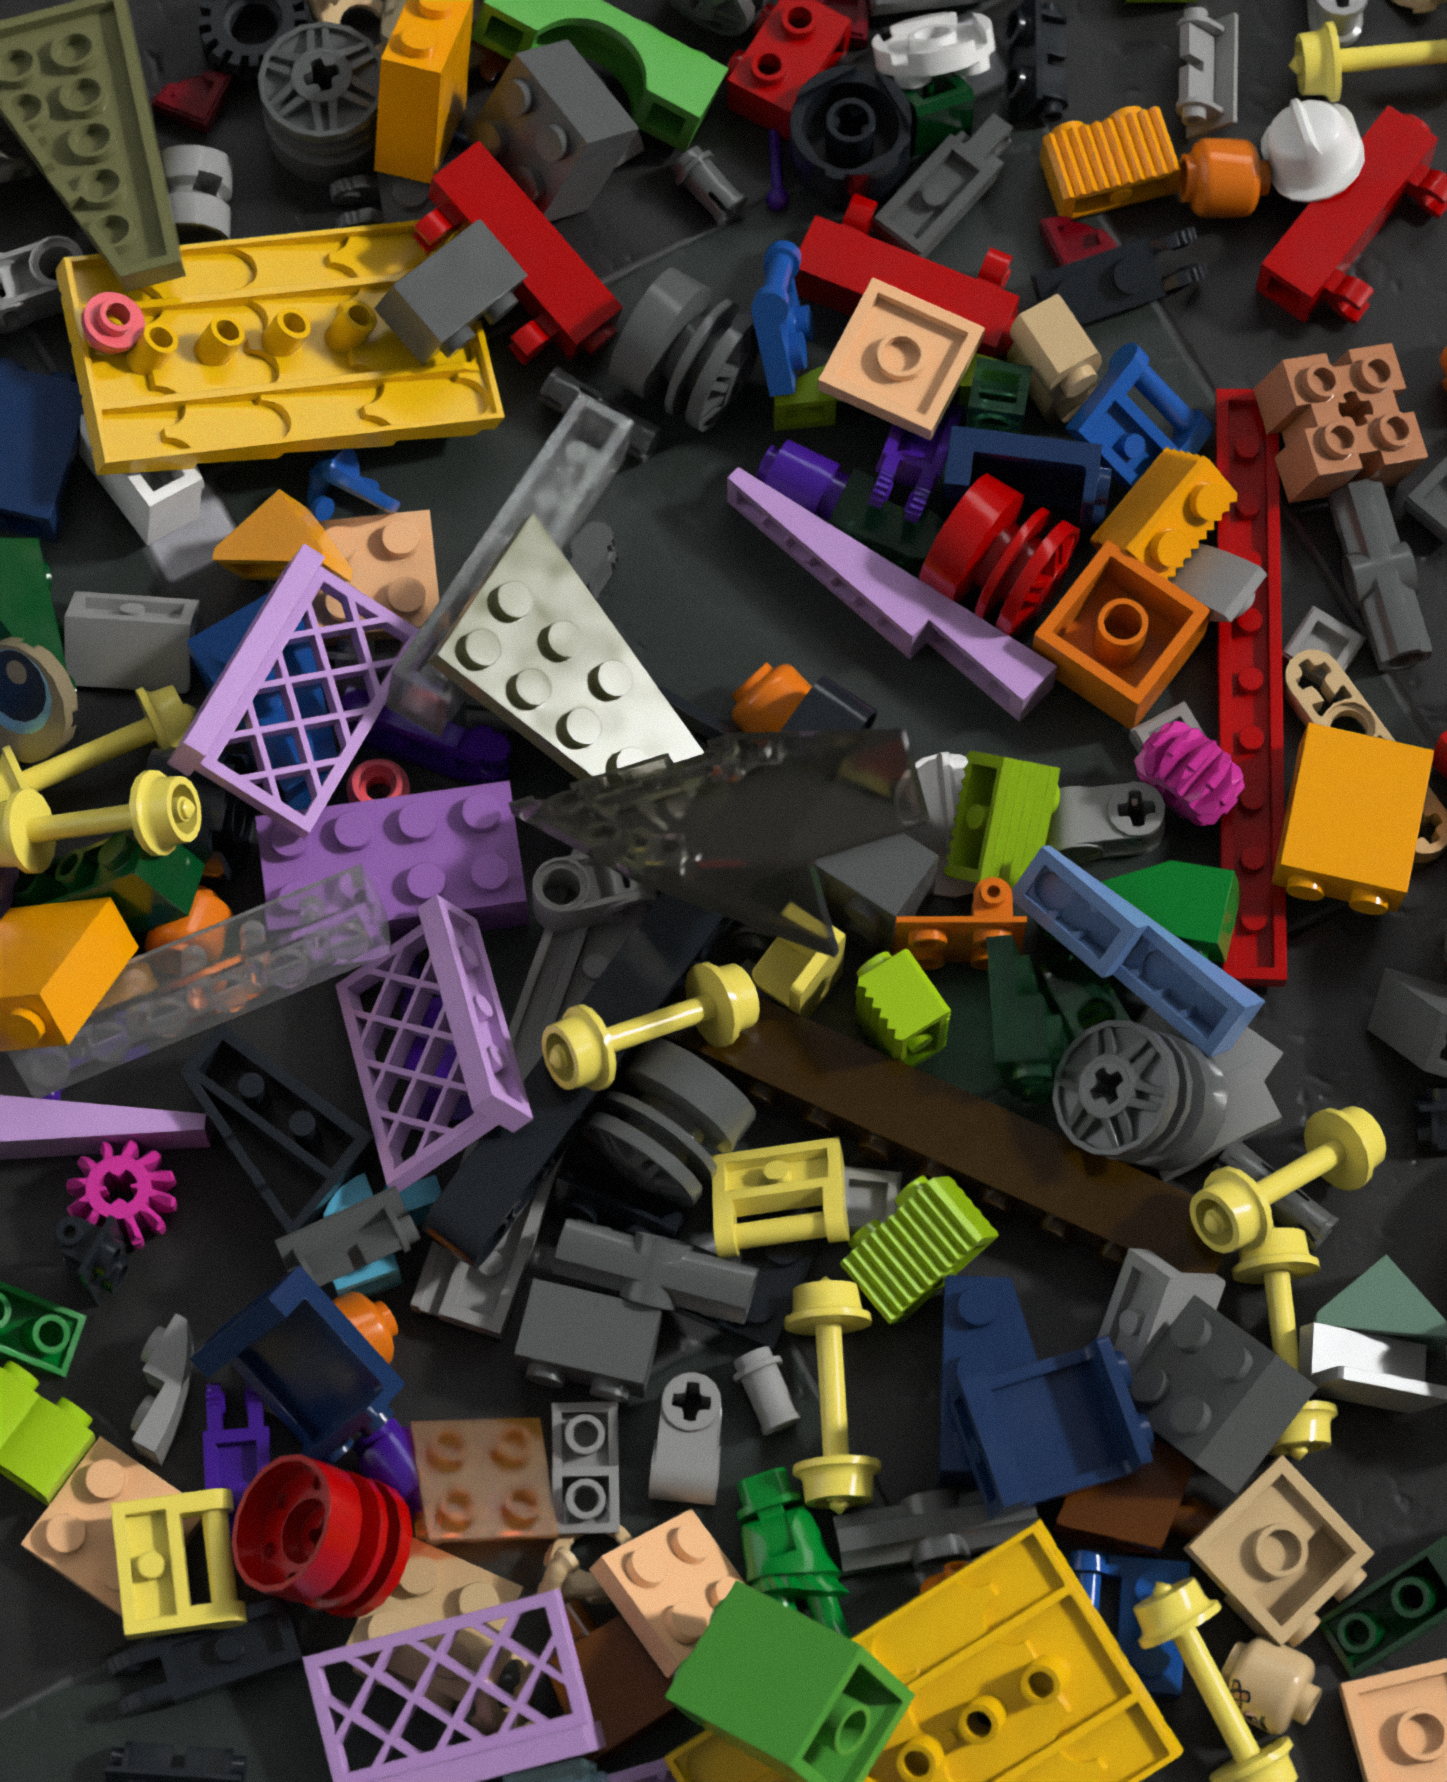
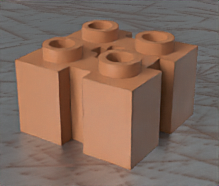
(1340, 421)

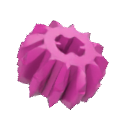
(1190, 773)
(124, 1173)

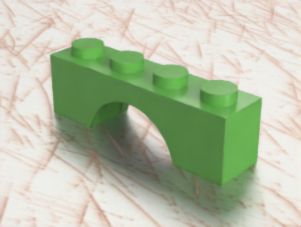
(664, 79)

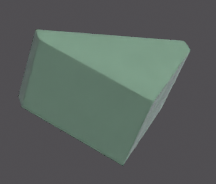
(1386, 1306)

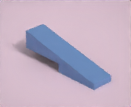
(1138, 951)

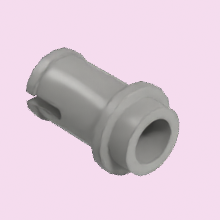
(766, 1389)

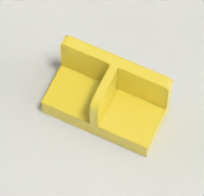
(798, 975)

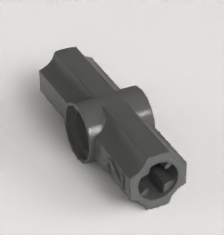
(1380, 575)
(655, 1270)
(922, 1532)

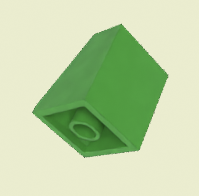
(789, 1690)

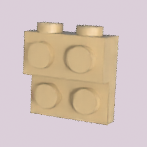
(1280, 1554)
(429, 1591)

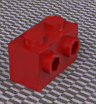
(789, 49)

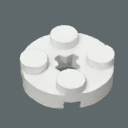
(934, 47)

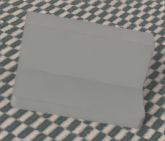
(129, 641)
(1149, 1301)
(1367, 1369)

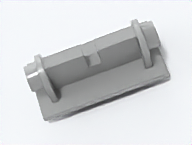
(1211, 72)

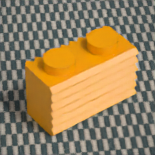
(1109, 162)
(1168, 511)

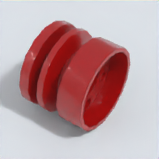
(1009, 562)
(321, 1536)

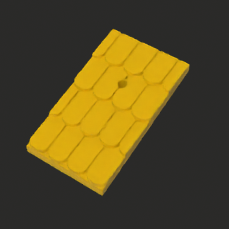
(269, 355)
(1004, 1641)

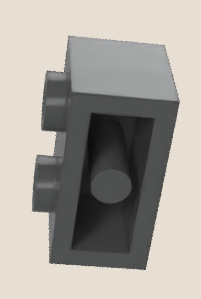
(451, 293)
(587, 1341)

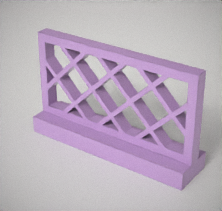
(246, 675)
(468, 1020)
(482, 1755)

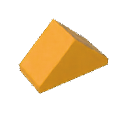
(272, 537)

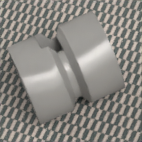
(199, 191)

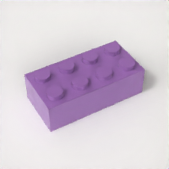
(411, 848)

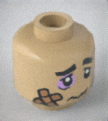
(1271, 1684)

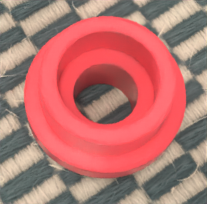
(104, 334)
(377, 772)

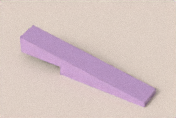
(895, 601)
(76, 1128)

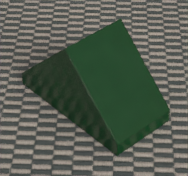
(939, 110)

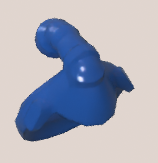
(343, 471)

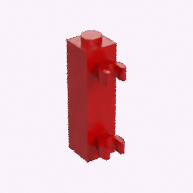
(1333, 232)
(844, 258)
(560, 289)

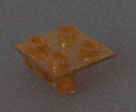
(482, 1481)

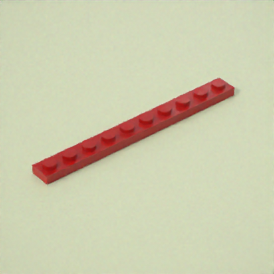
(1252, 691)

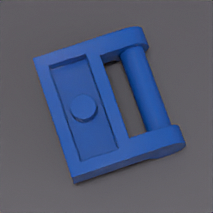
(780, 321)
(1124, 430)
(1159, 1666)

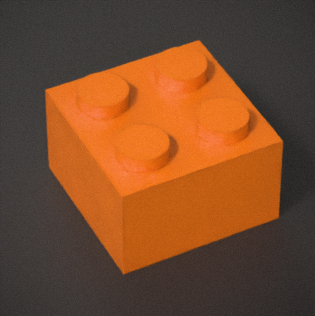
(1121, 634)

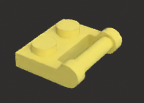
(779, 1181)
(155, 1564)

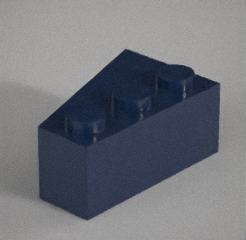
(979, 1334)

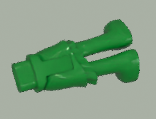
(786, 1549)

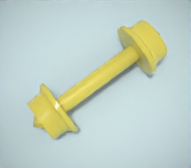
(1321, 61)
(164, 722)
(159, 811)
(583, 1049)
(1236, 1210)
(1276, 1264)
(828, 1311)
(1174, 1614)

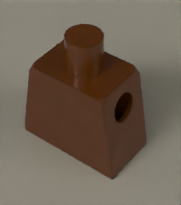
(1138, 1510)
(619, 1680)

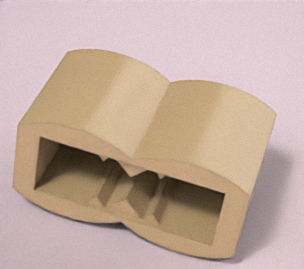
(1060, 357)

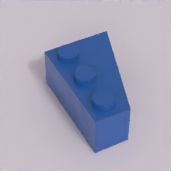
(209, 655)

